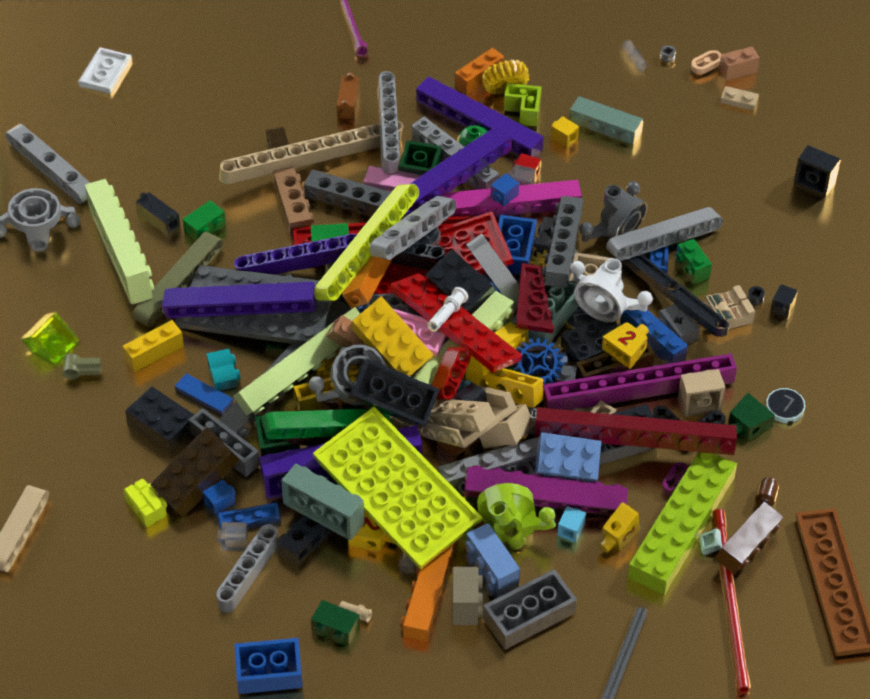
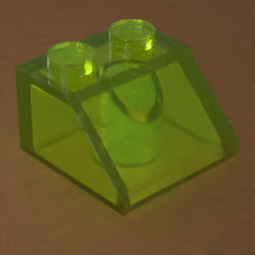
(50, 338)

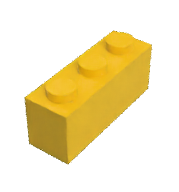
(153, 346)

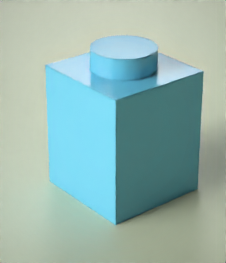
(571, 524)

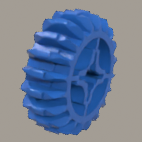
(531, 358)

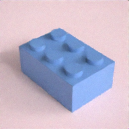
(568, 457)
(493, 561)

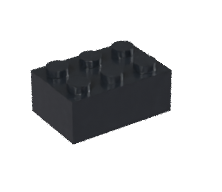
(455, 272)
(159, 419)

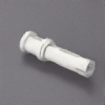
(451, 304)

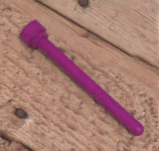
(360, 47)

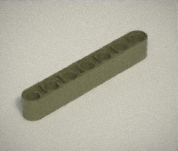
(178, 276)

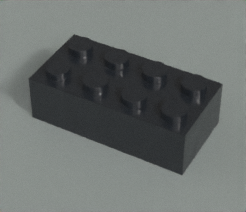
(393, 393)

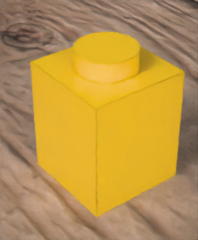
(564, 132)

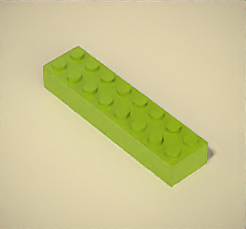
(681, 521)

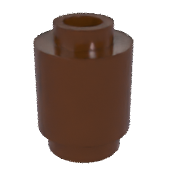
(767, 491)

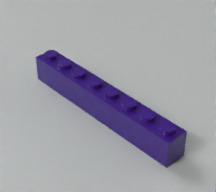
(472, 113)
(461, 166)
(239, 300)

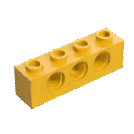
(522, 387)

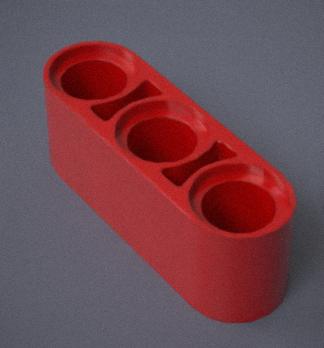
(451, 372)

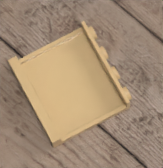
(501, 405)

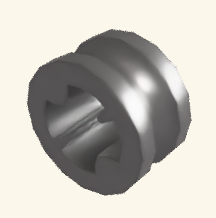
(667, 57)

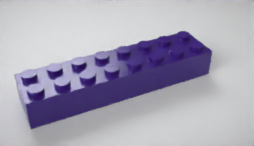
(276, 466)

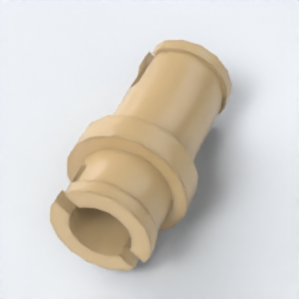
(365, 614)

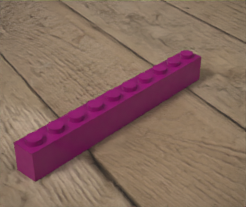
(632, 383)

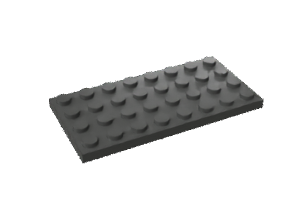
(278, 327)

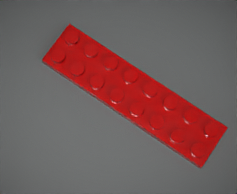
(460, 326)

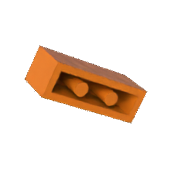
(470, 76)

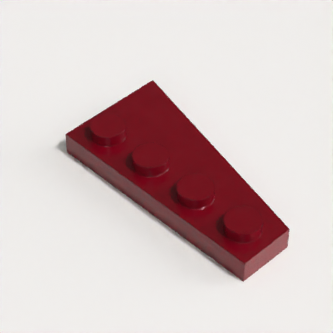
(532, 301)

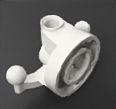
(602, 293)

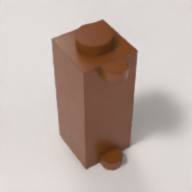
(348, 96)

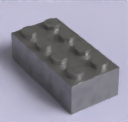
(529, 609)

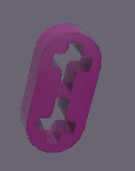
(671, 477)

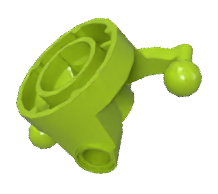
(512, 513)

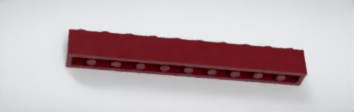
(638, 431)

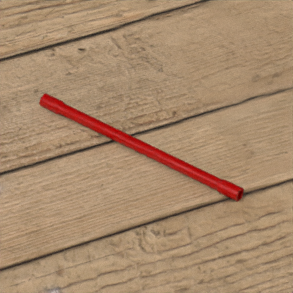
(742, 676)

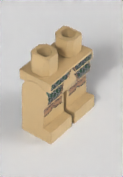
(732, 307)

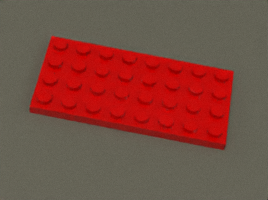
(455, 238)

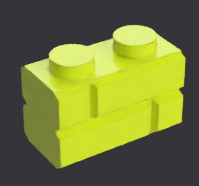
(145, 502)

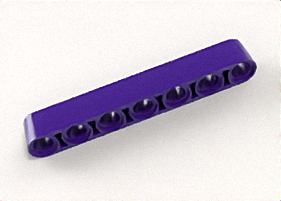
(295, 256)

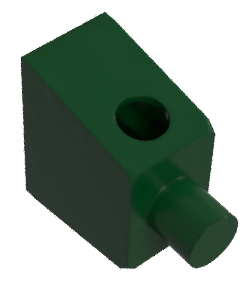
(751, 417)

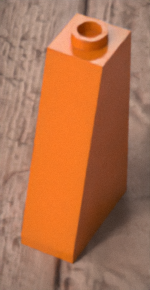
(365, 282)

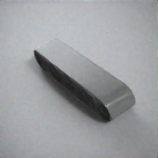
(495, 268)
(250, 560)

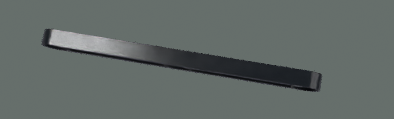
(680, 296)

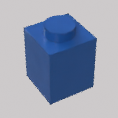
(504, 189)
(219, 497)

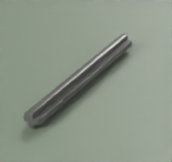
(624, 653)

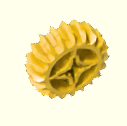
(502, 73)

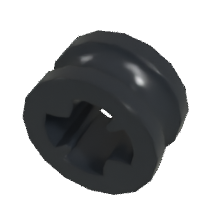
(753, 299)

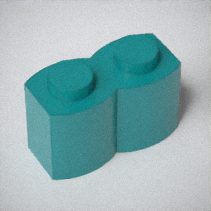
(222, 369)

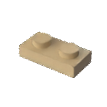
(739, 98)

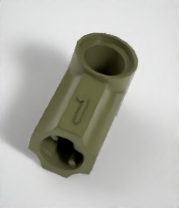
(75, 366)

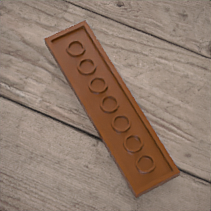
(835, 581)

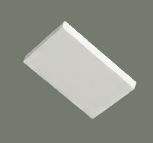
(104, 70)

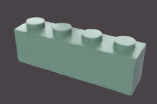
(606, 120)

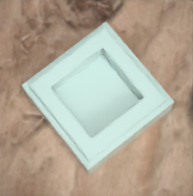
(710, 541)

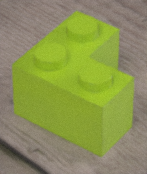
(525, 100)

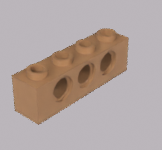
(292, 198)

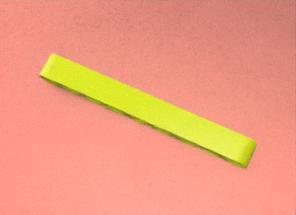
(358, 251)

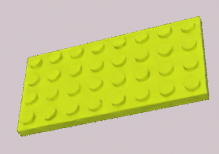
(397, 487)

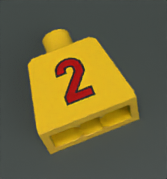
(626, 343)
(620, 528)
(370, 536)

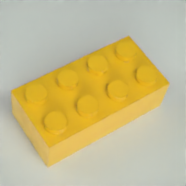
(391, 337)

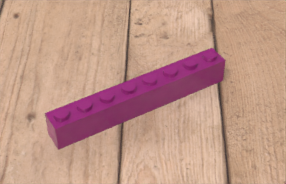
(552, 491)

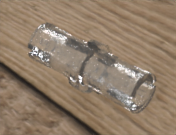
(634, 55)

